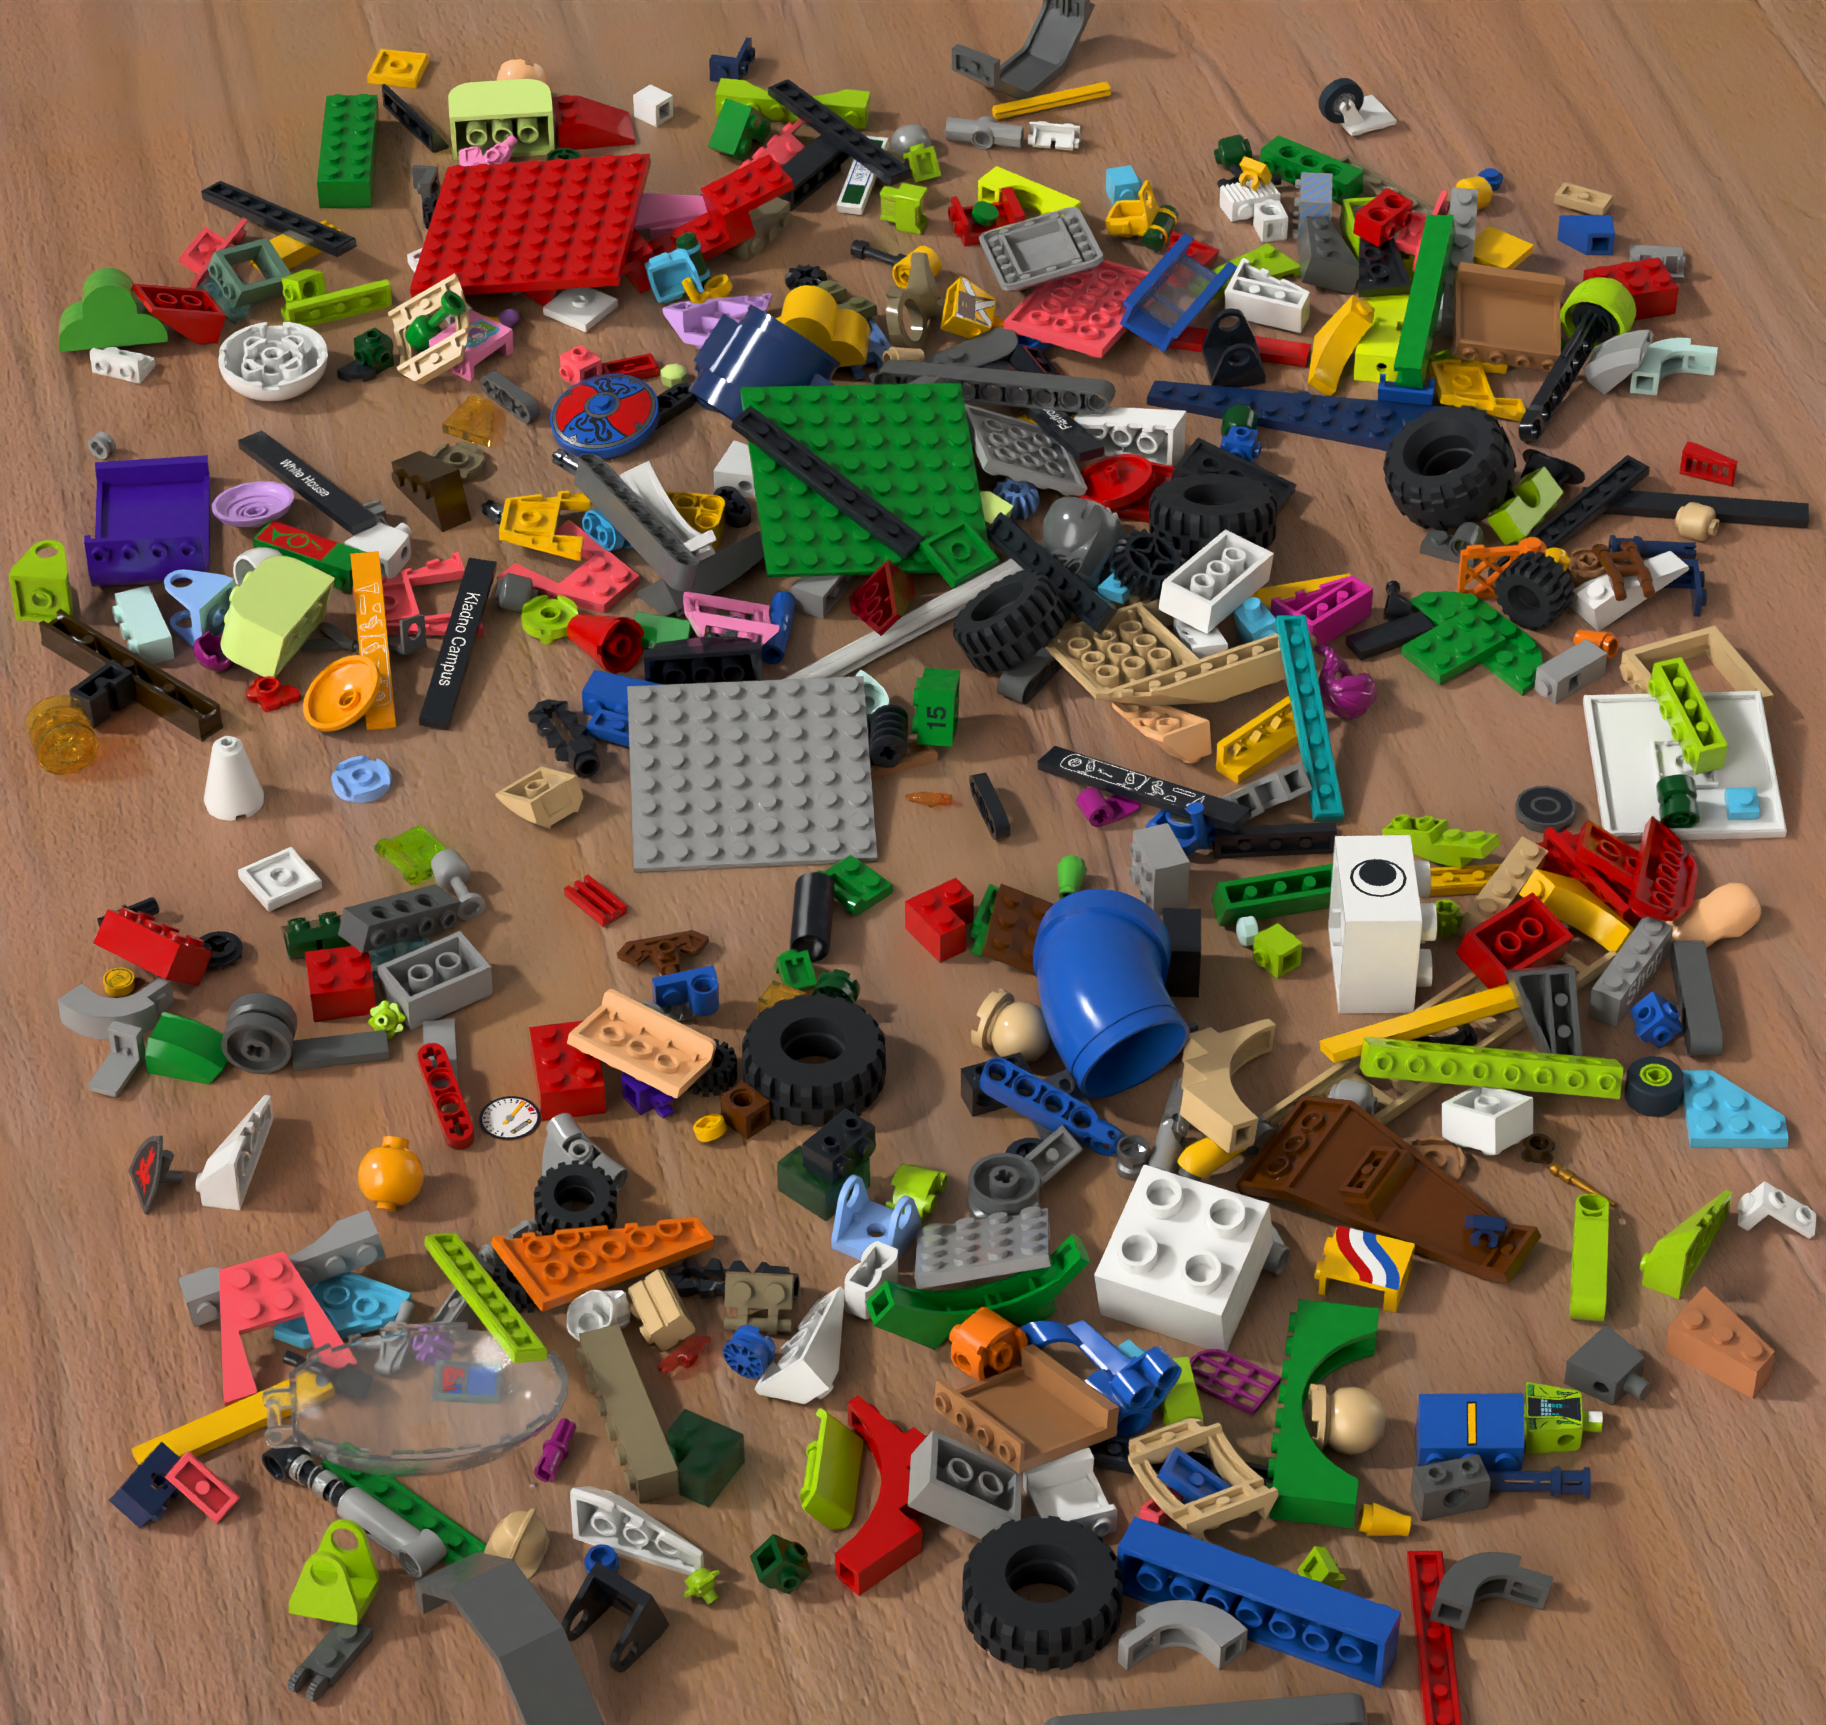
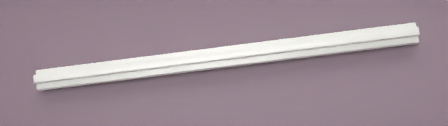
(907, 627)

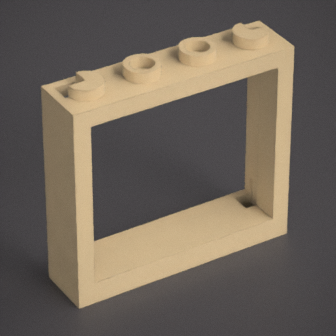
(1705, 641)

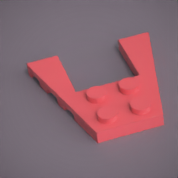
(592, 586)
(400, 600)
(257, 1297)

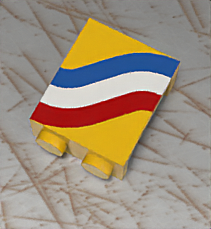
(1367, 1262)

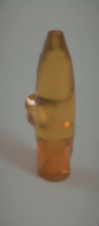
(930, 798)

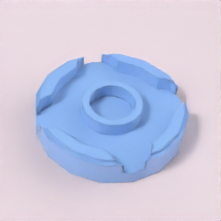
(361, 779)

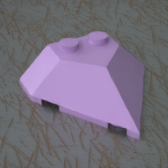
(696, 321)

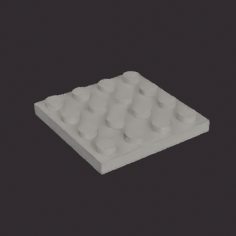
(1022, 452)
(982, 1247)

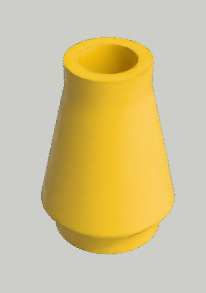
(1382, 1521)

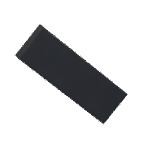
(1388, 635)

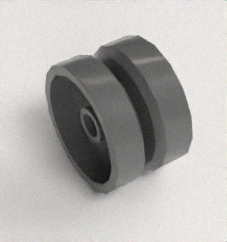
(259, 1033)
(1002, 1185)

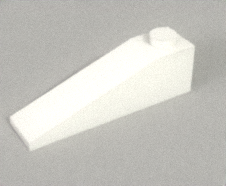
(235, 1160)
(810, 1356)
(614, 1521)

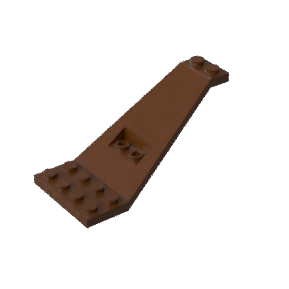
(1365, 1175)

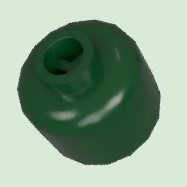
(1232, 150)
(1239, 416)

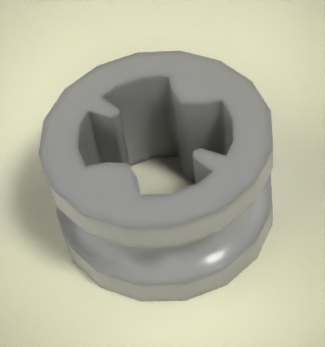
(101, 445)

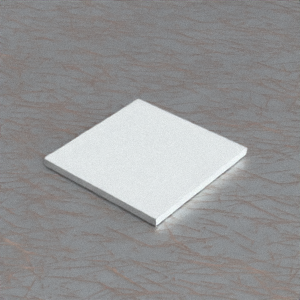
(1636, 749)

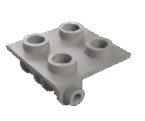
(1670, 256)

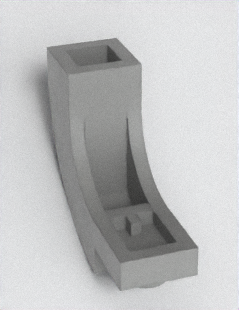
(92, 1014)
(1186, 1625)

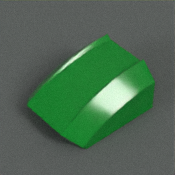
(184, 1049)

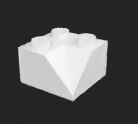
(1487, 1119)

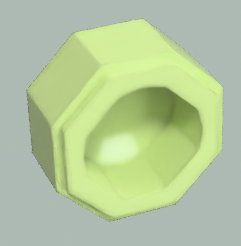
(673, 375)

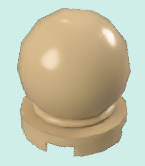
(1011, 1027)
(1346, 1420)

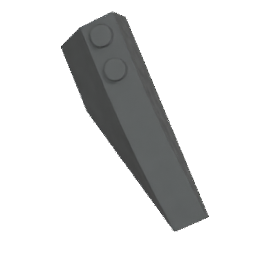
(711, 575)

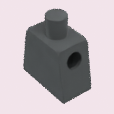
(1607, 1368)

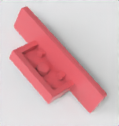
(781, 147)
(1410, 237)
(200, 251)

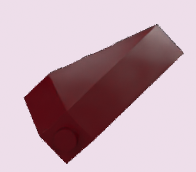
(883, 597)

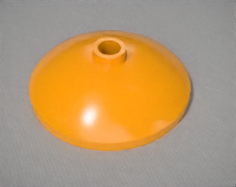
(342, 693)

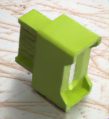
(904, 207)

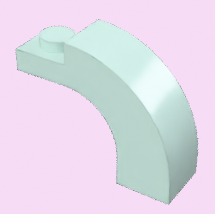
(1671, 357)

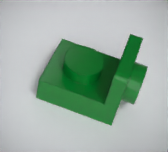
(796, 970)

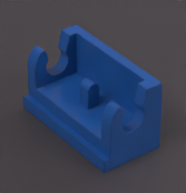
(1390, 392)

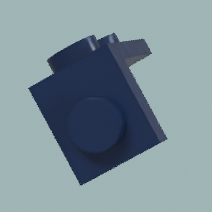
(732, 67)
(1692, 580)

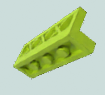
(339, 304)

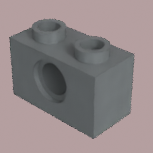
(1450, 1487)

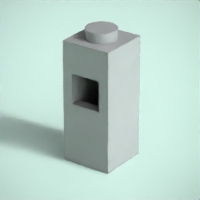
(1570, 671)

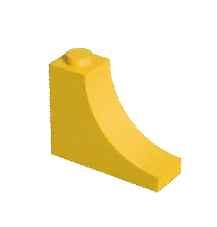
(1336, 342)
(1579, 908)

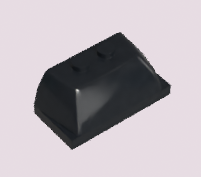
(703, 661)

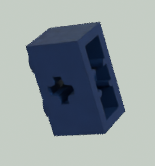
(136, 1495)

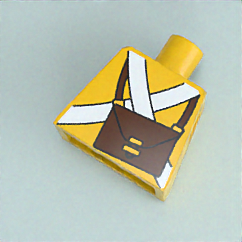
(969, 310)

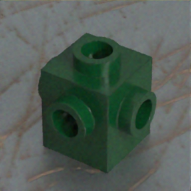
(374, 350)
(781, 1564)

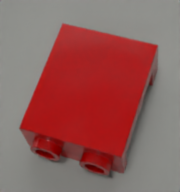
(969, 230)

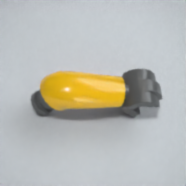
(1206, 1156)

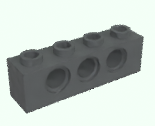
(398, 918)

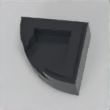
(356, 371)

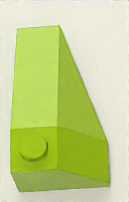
(1682, 1250)

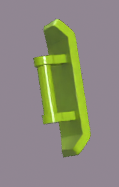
(832, 1473)

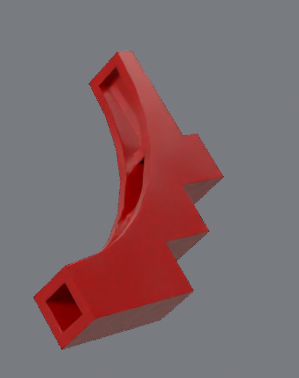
(891, 1532)

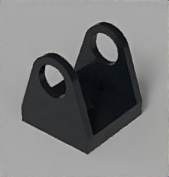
(1231, 345)
(607, 1589)

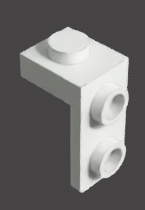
(1773, 1201)

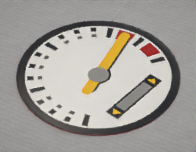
(509, 1118)

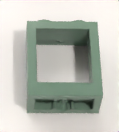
(267, 261)

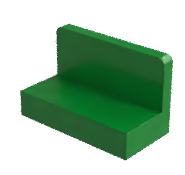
(662, 629)

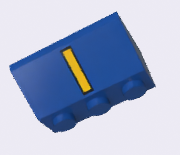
(1470, 1426)

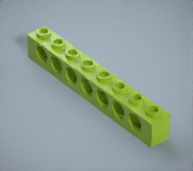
(1491, 1067)

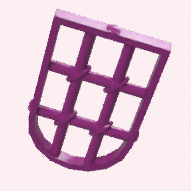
(1237, 1390)

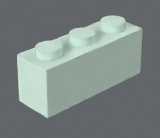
(143, 625)

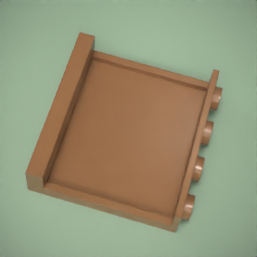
(1506, 316)
(1030, 1412)

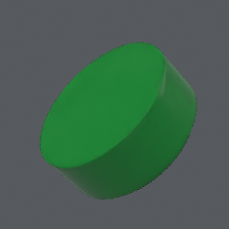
(984, 213)

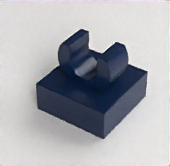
(1484, 1225)

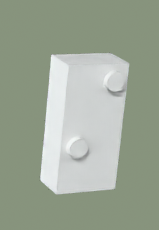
(1215, 581)

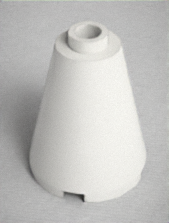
(231, 781)

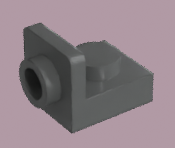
(426, 180)

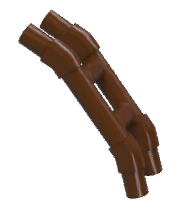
(1628, 553)

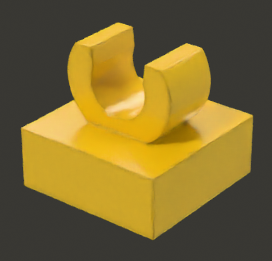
(1254, 171)

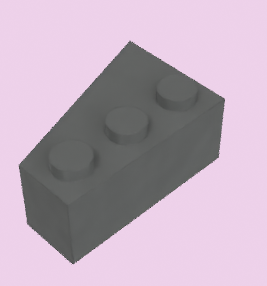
(1326, 257)

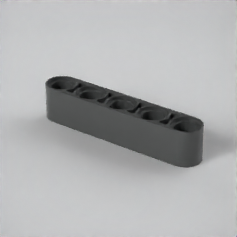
(1696, 998)

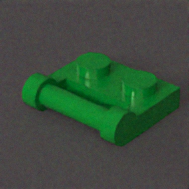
(860, 881)

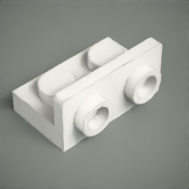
(121, 364)

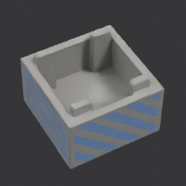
(1314, 198)

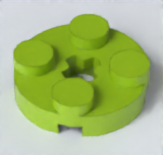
(558, 615)

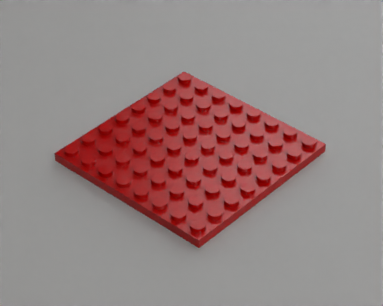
(533, 224)

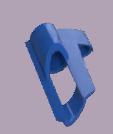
(1132, 1384)

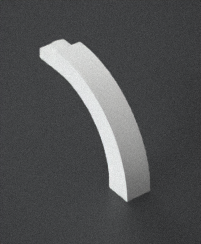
(648, 488)

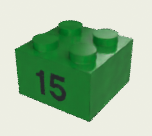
(936, 707)

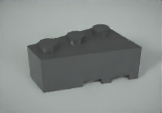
(1549, 1006)

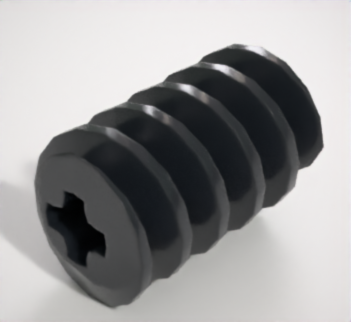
(888, 735)

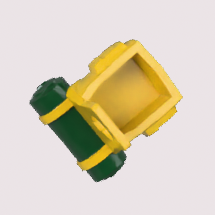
(1142, 219)

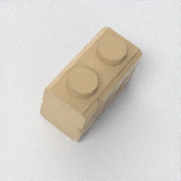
(660, 1310)

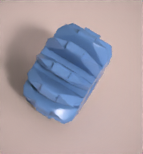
(1020, 495)

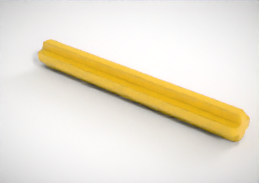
(1051, 100)

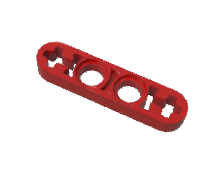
(445, 1096)

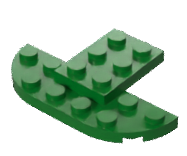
(1469, 634)

